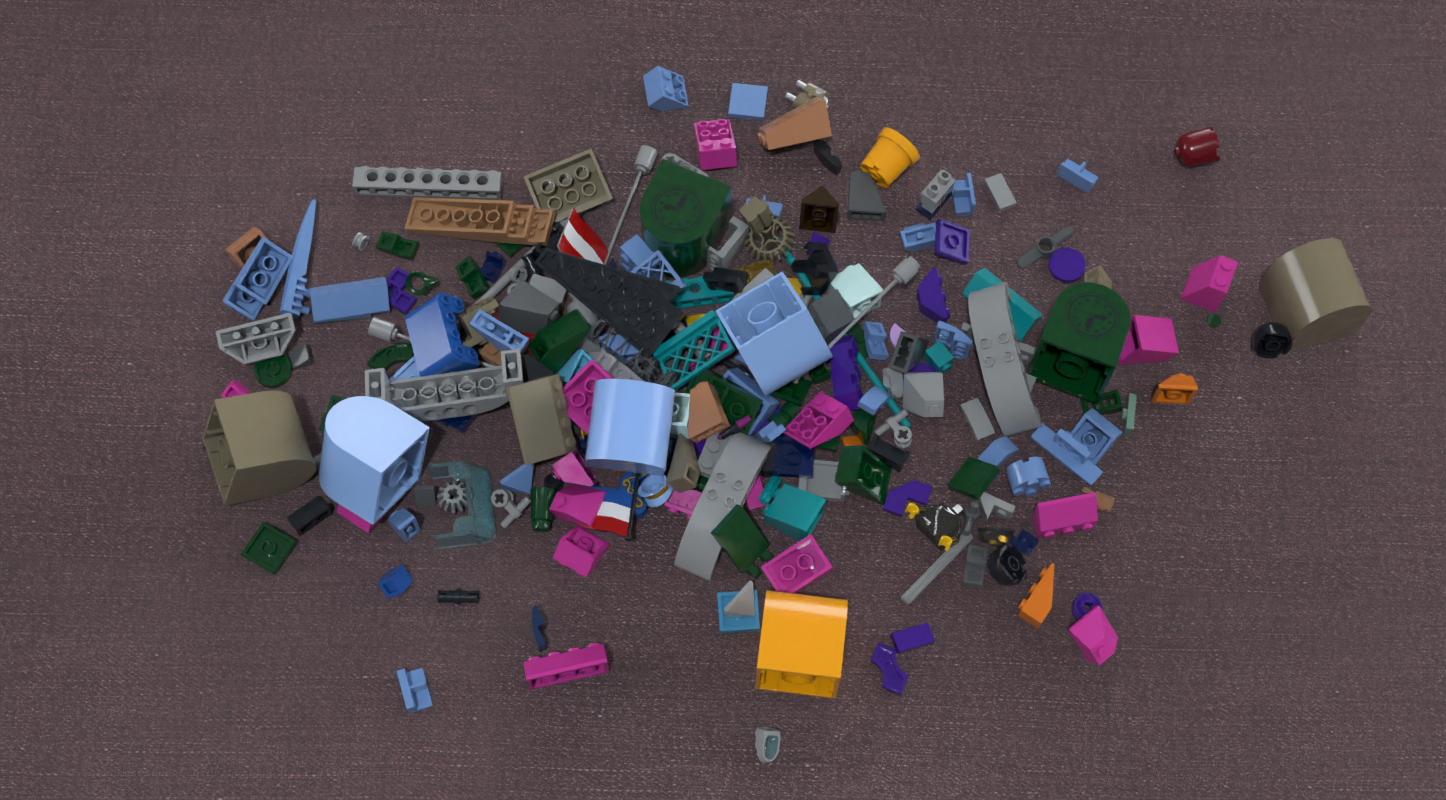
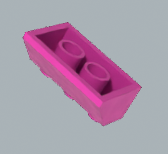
(1065, 515)

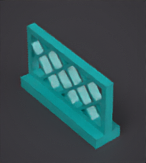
(700, 328)

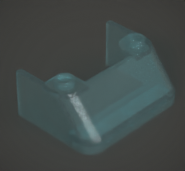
(480, 523)

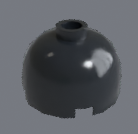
(1271, 340)
(1007, 566)

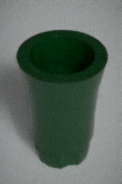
(540, 503)

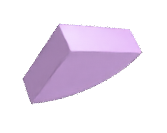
(894, 334)

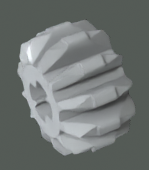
(448, 492)

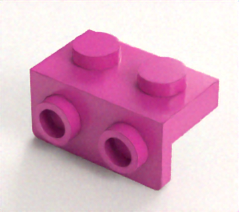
(683, 501)

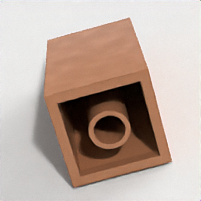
(797, 126)

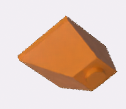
(1175, 390)

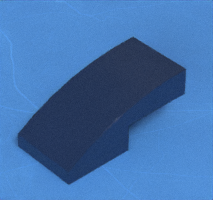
(538, 625)

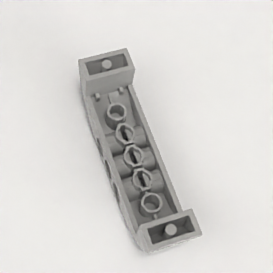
(1002, 360)
(449, 393)
(726, 487)

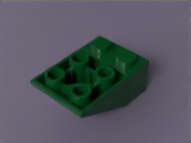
(559, 340)

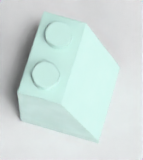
(856, 288)

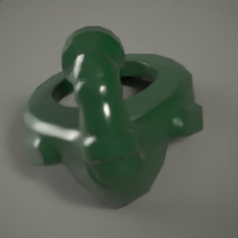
(429, 282)

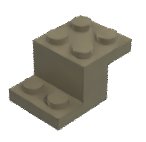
(472, 337)

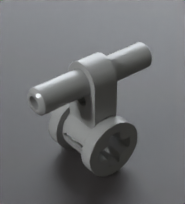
(892, 424)
(514, 510)

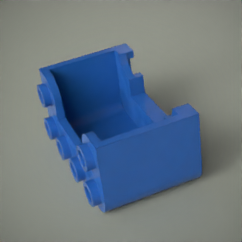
(437, 338)

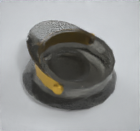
(995, 536)

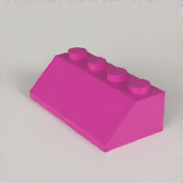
(566, 666)

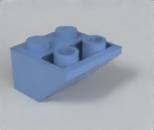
(665, 89)

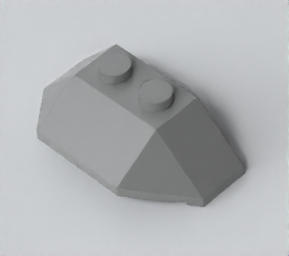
(257, 339)

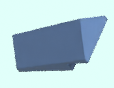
(257, 279)
(349, 300)

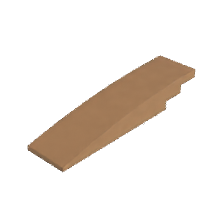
(481, 220)

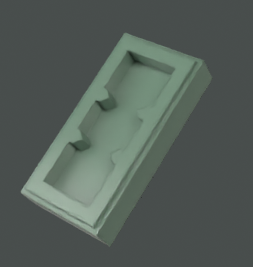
(1128, 414)

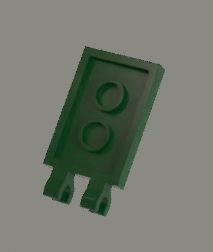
(742, 541)

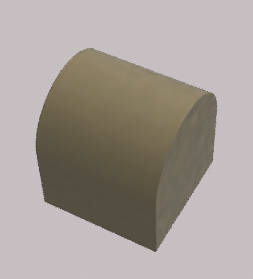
(1315, 293)
(257, 446)

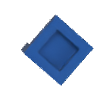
(395, 581)

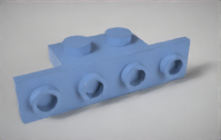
(1068, 452)

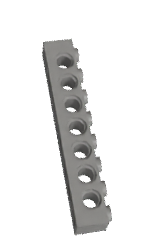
(435, 189)

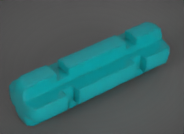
(769, 490)

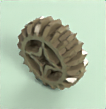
(780, 246)

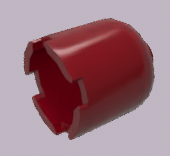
(1198, 147)

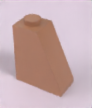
(705, 412)

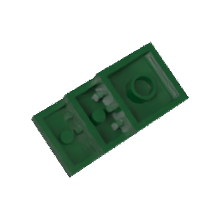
(734, 399)

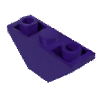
(932, 298)

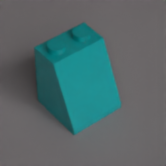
(794, 511)

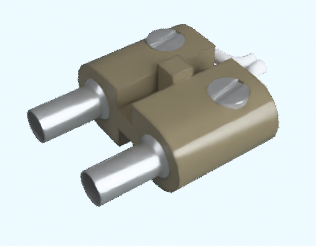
(809, 92)

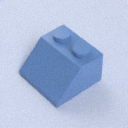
(1096, 434)

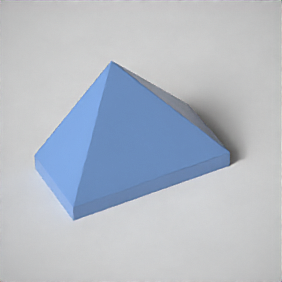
(519, 480)

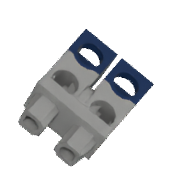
(936, 194)

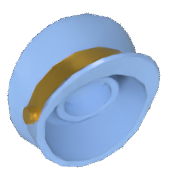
(655, 490)

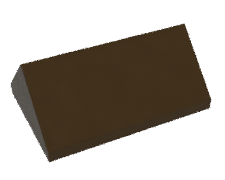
(819, 211)

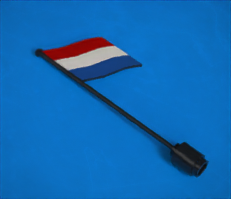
(616, 510)

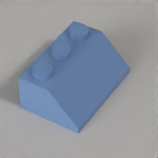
(769, 402)

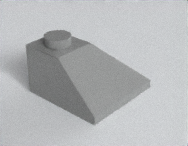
(924, 394)

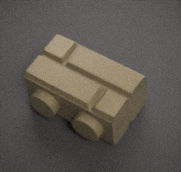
(756, 215)

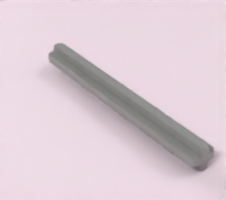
(935, 569)

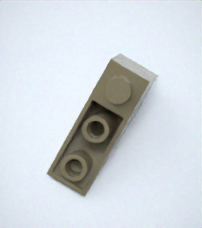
(684, 466)

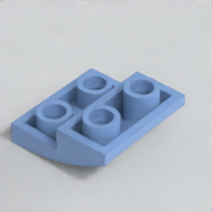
(954, 339)

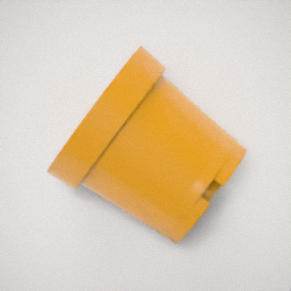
(889, 157)

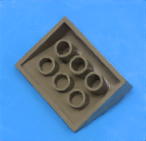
(569, 184)
(541, 419)

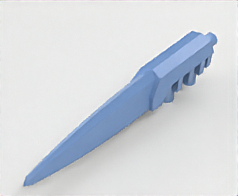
(294, 285)

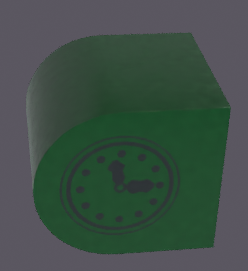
(684, 216)
(1082, 341)

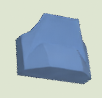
(918, 237)

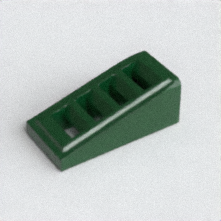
(1105, 410)

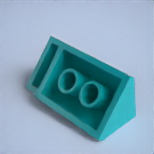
(1023, 313)

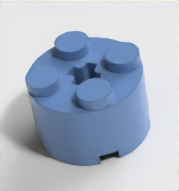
(1027, 476)

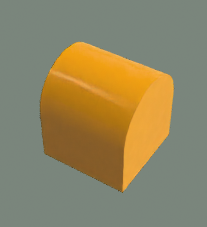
(801, 644)

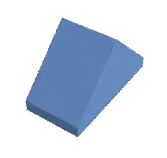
(999, 451)

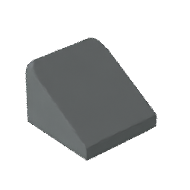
(300, 356)
(425, 496)

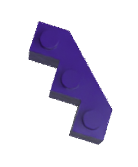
(846, 372)

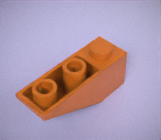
(1040, 601)

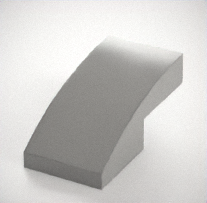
(977, 418)

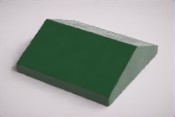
(794, 392)

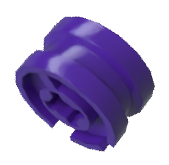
(1084, 599)

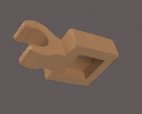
(1104, 501)

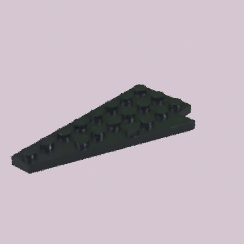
(626, 301)

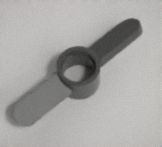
(1036, 252)

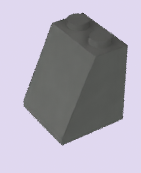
(527, 309)

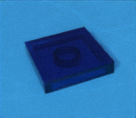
(792, 459)

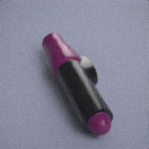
(734, 428)

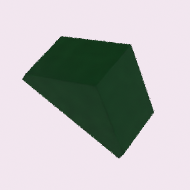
(863, 425)

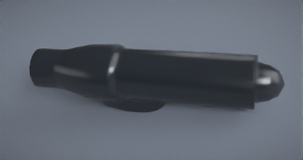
(727, 363)

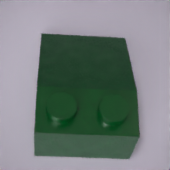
(863, 473)

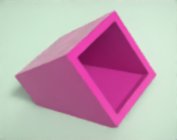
(1209, 282)
(1149, 341)

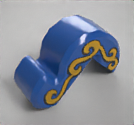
(627, 484)

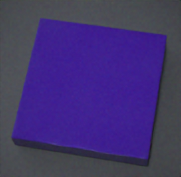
(952, 241)

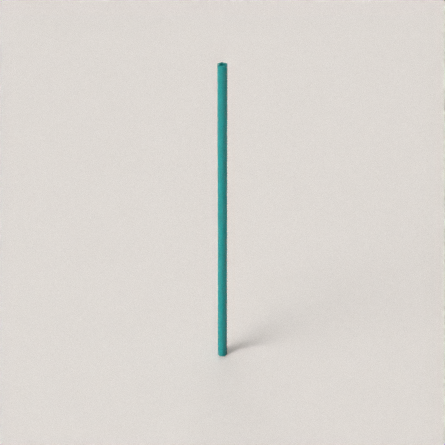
(860, 359)

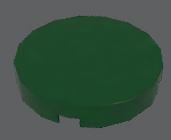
(273, 371)

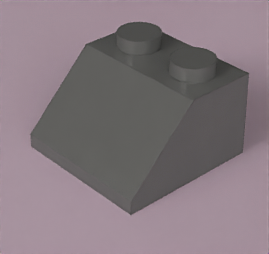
(831, 315)

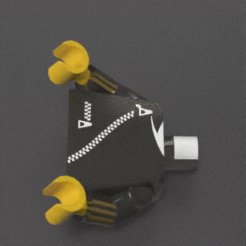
(938, 523)

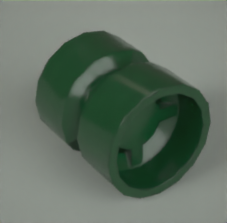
(785, 416)

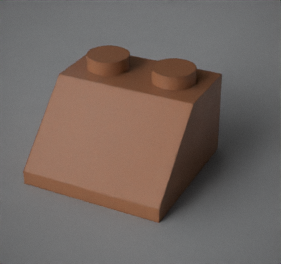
(244, 246)

